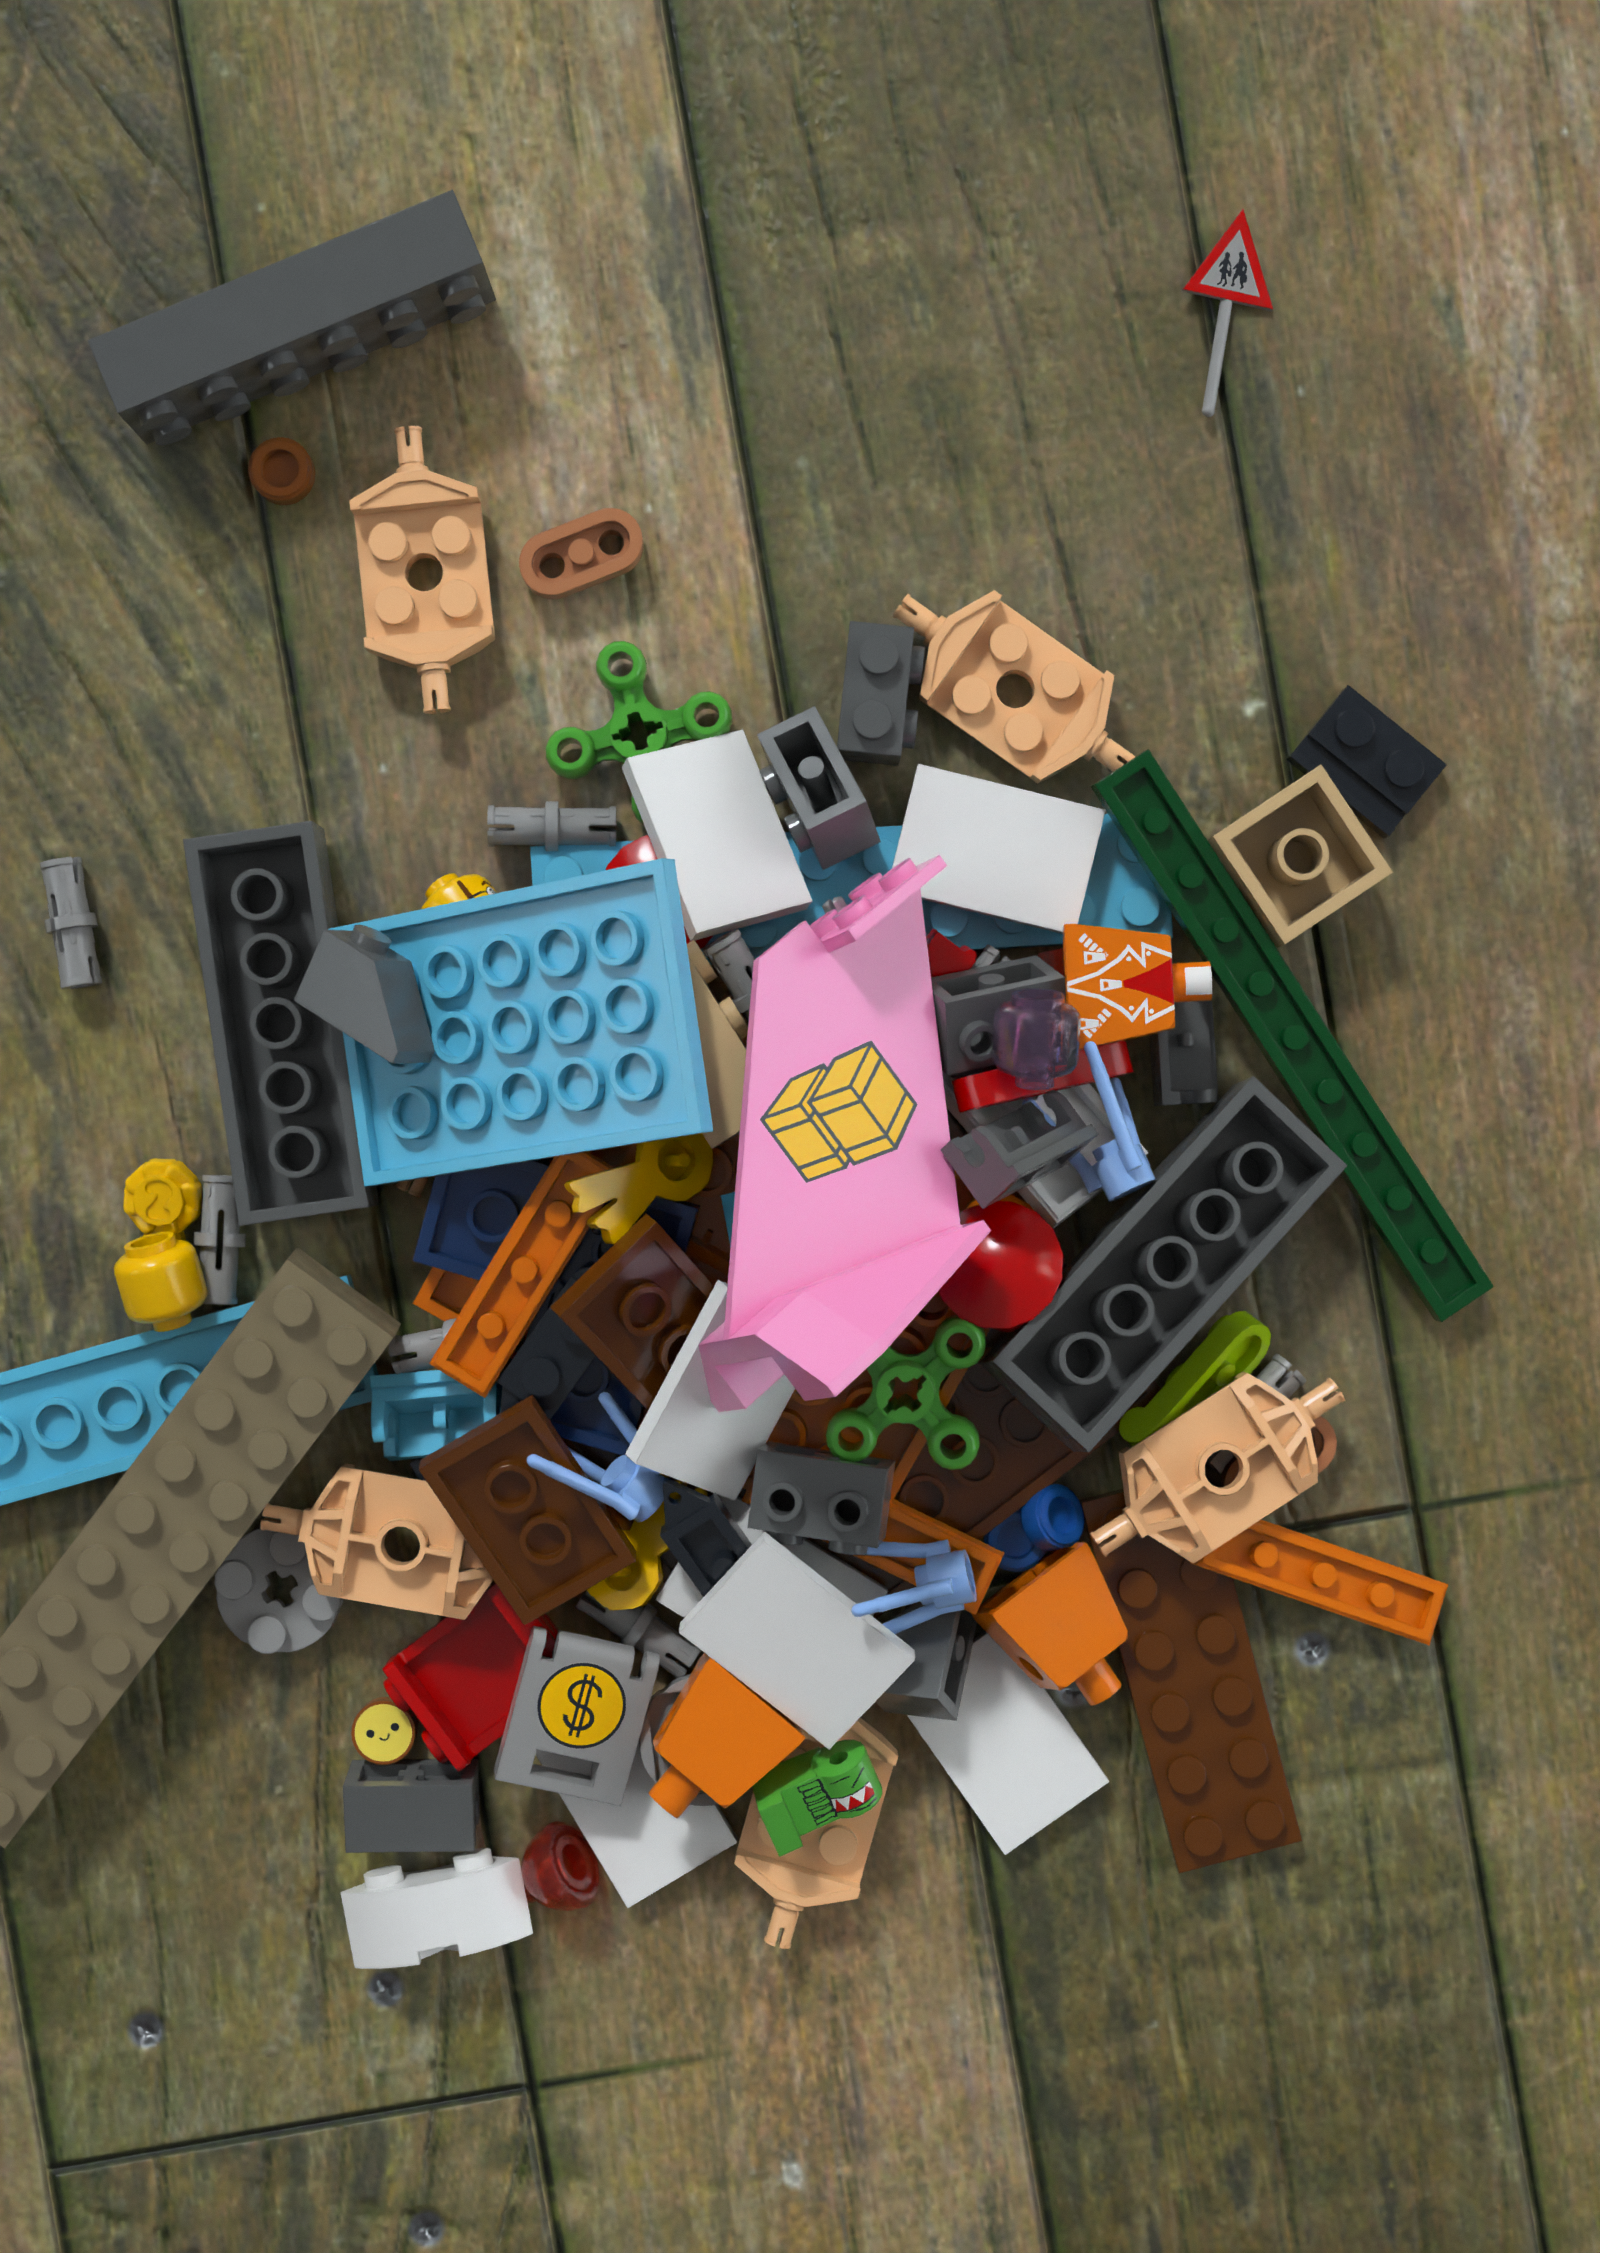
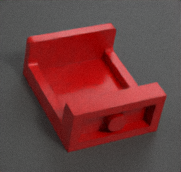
(464, 1676)

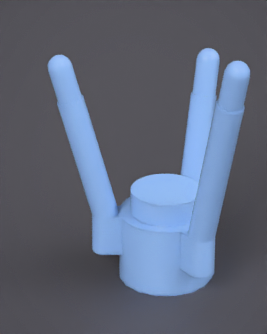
(1121, 1162)
(624, 1485)
(941, 1584)

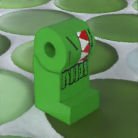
(816, 1791)

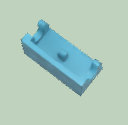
(425, 1412)

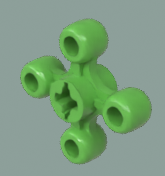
(632, 707)
(925, 1411)

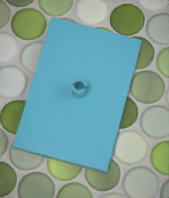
(551, 1028)

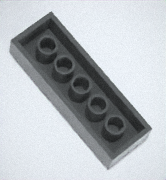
(294, 321)
(279, 1067)
(1164, 1264)

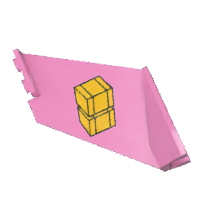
(840, 1159)

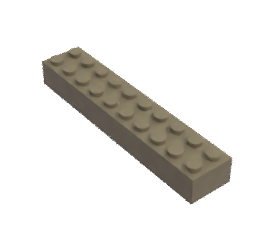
(176, 1519)

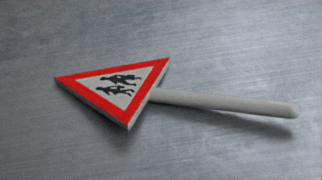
(1232, 276)

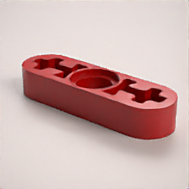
(996, 1087)

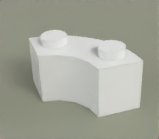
(452, 1907)

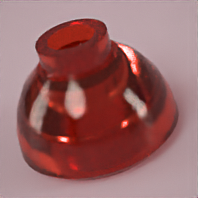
(560, 1869)

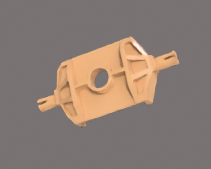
(412, 519)
(991, 641)
(1167, 1477)
(348, 1551)
(831, 1856)

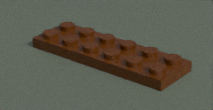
(1195, 1700)

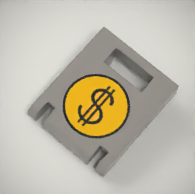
(577, 1708)

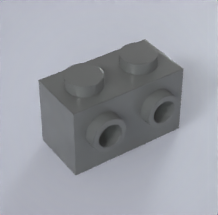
(875, 693)
(819, 789)
(967, 1006)
(820, 1497)

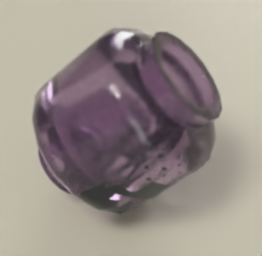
(1036, 1037)

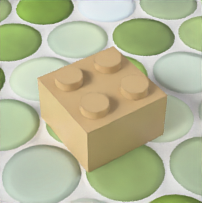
(1299, 856)

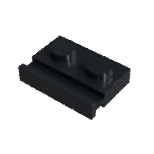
(1369, 760)

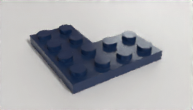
(465, 1228)

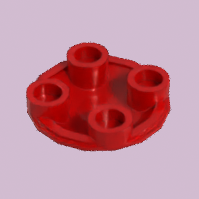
(1009, 1272)

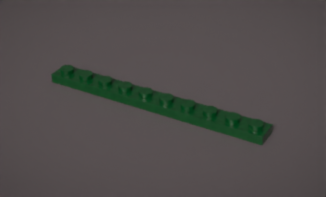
(1291, 1035)

